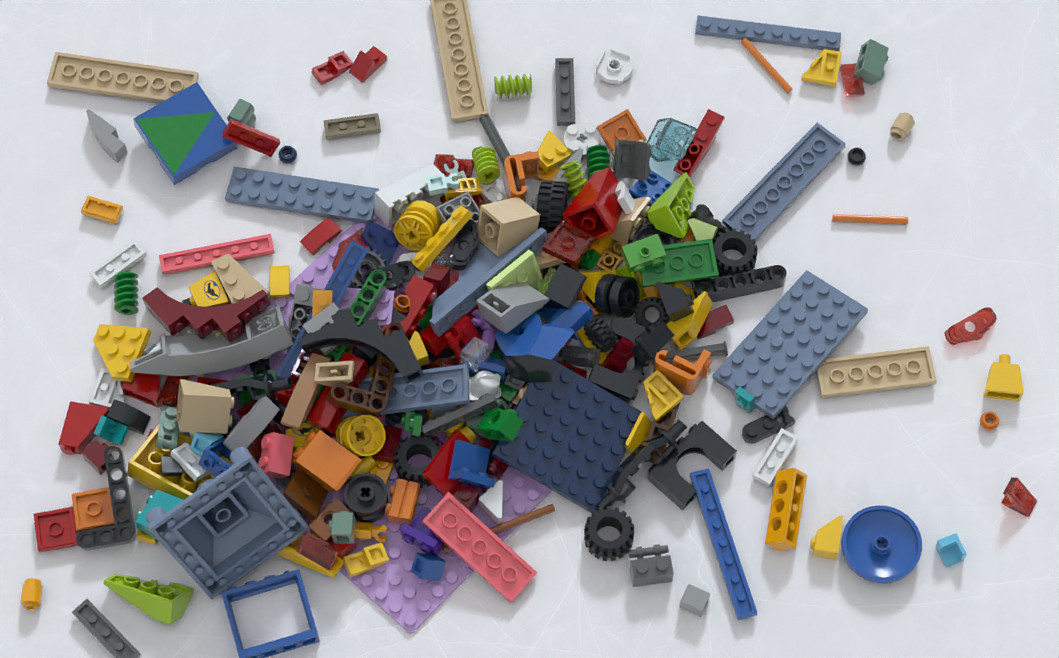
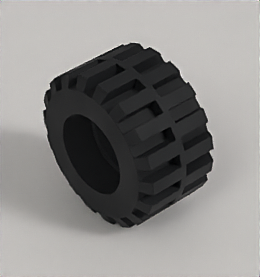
(551, 203)
(734, 241)
(412, 447)
(614, 519)

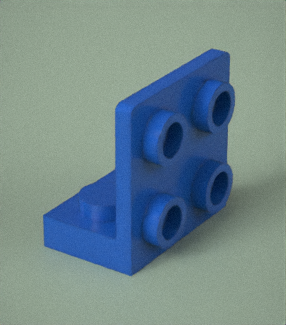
(652, 188)
(470, 465)

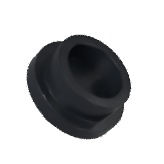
(856, 156)

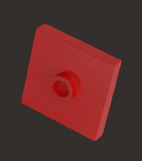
(55, 529)

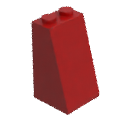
(596, 205)

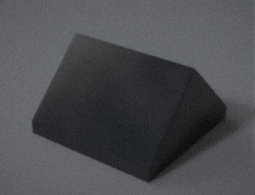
(564, 288)

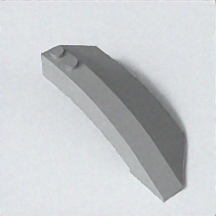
(191, 356)

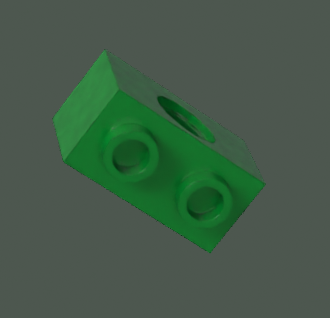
(500, 424)

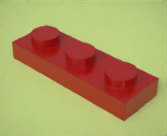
(251, 137)

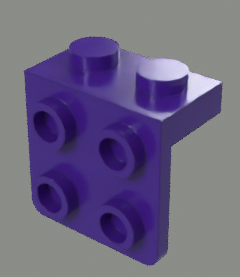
(420, 535)

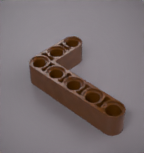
(373, 393)

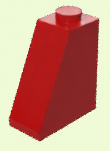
(144, 388)
(80, 426)

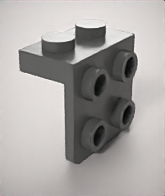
(632, 159)

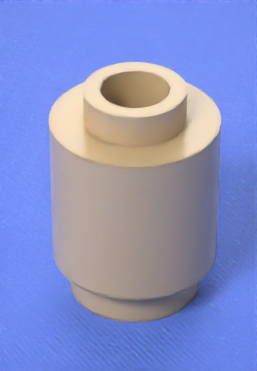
(902, 126)

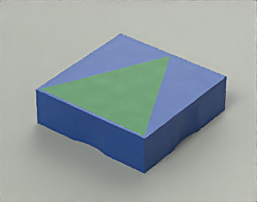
(184, 133)

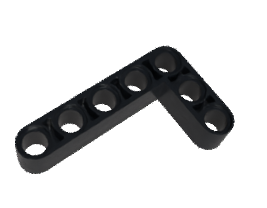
(747, 278)
(117, 506)

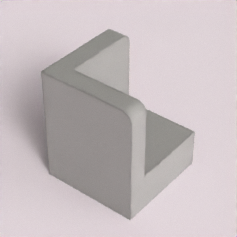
(694, 600)

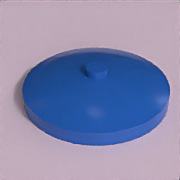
(881, 544)

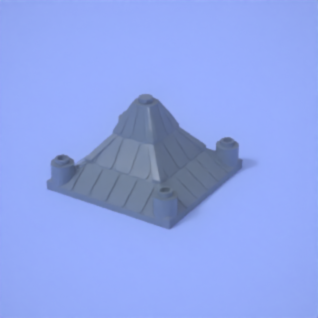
(228, 525)

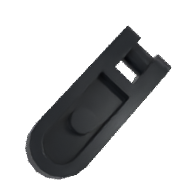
(766, 427)

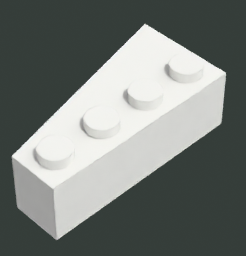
(395, 198)

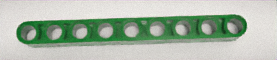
(364, 305)

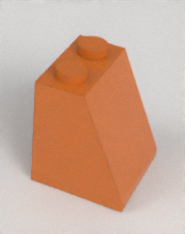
(325, 460)

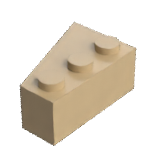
(235, 280)

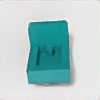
(744, 400)
(111, 430)

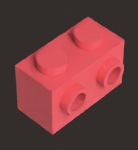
(276, 455)

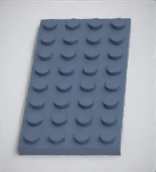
(790, 343)

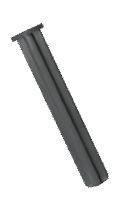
(494, 137)
(694, 353)

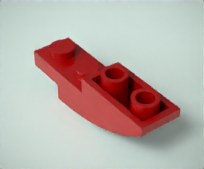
(700, 144)

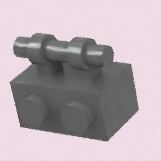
(650, 570)

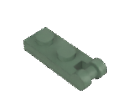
(168, 428)

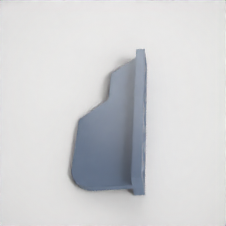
(473, 279)

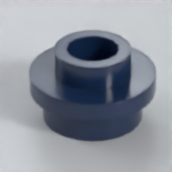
(287, 150)

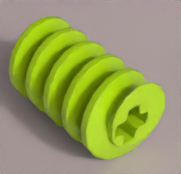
(513, 86)
(485, 164)
(573, 177)

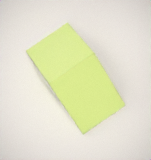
(702, 230)

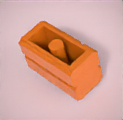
(403, 502)

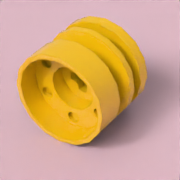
(417, 225)
(368, 430)

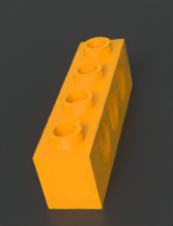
(786, 509)

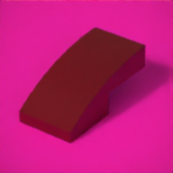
(715, 320)
(619, 356)

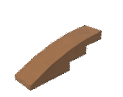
(303, 394)

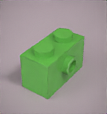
(643, 253)

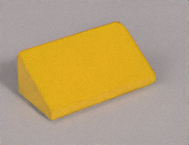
(639, 433)

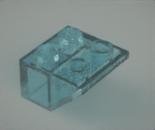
(670, 139)

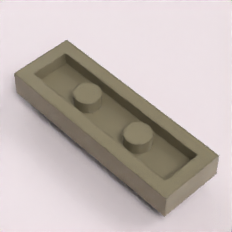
(352, 126)

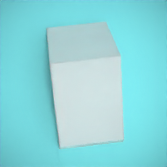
(492, 502)

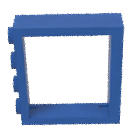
(280, 645)

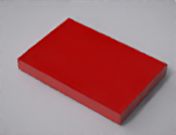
(438, 469)

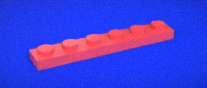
(203, 256)

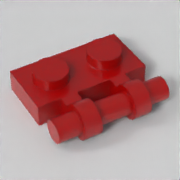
(463, 332)

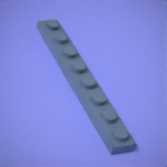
(768, 33)

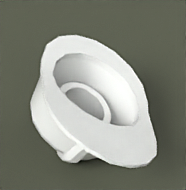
(484, 383)

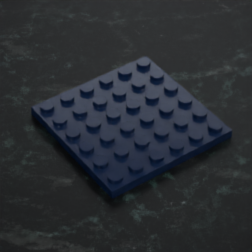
(569, 436)

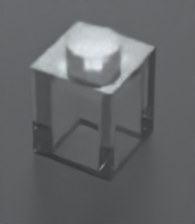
(475, 354)

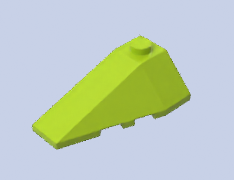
(672, 209)
(156, 600)

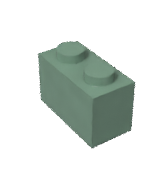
(871, 61)

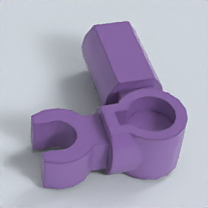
(489, 330)

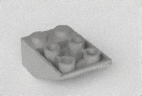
(446, 209)
(510, 305)
(301, 308)

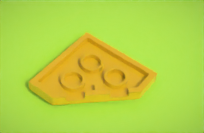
(119, 347)

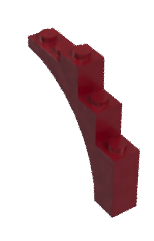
(203, 320)

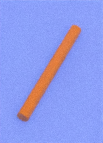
(766, 65)
(869, 219)

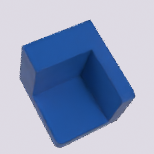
(428, 566)

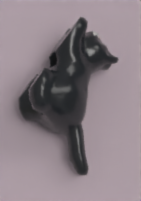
(704, 214)

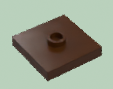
(305, 494)

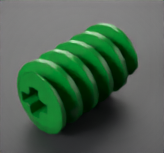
(597, 159)
(126, 293)

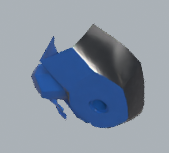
(537, 339)

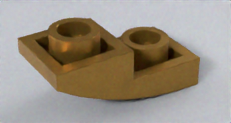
(612, 257)

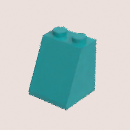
(158, 499)

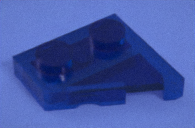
(381, 239)

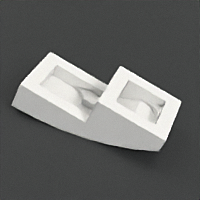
(624, 198)

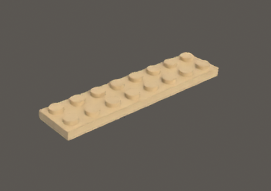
(459, 59)
(117, 77)

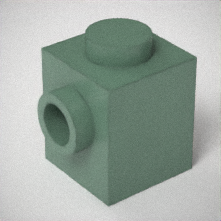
(343, 527)

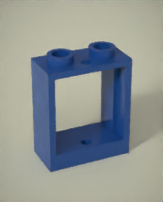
(212, 455)

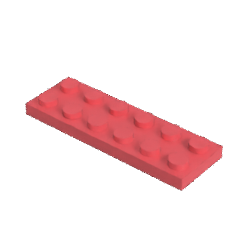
(479, 547)

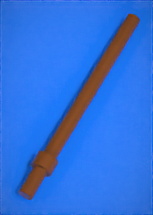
(516, 521)

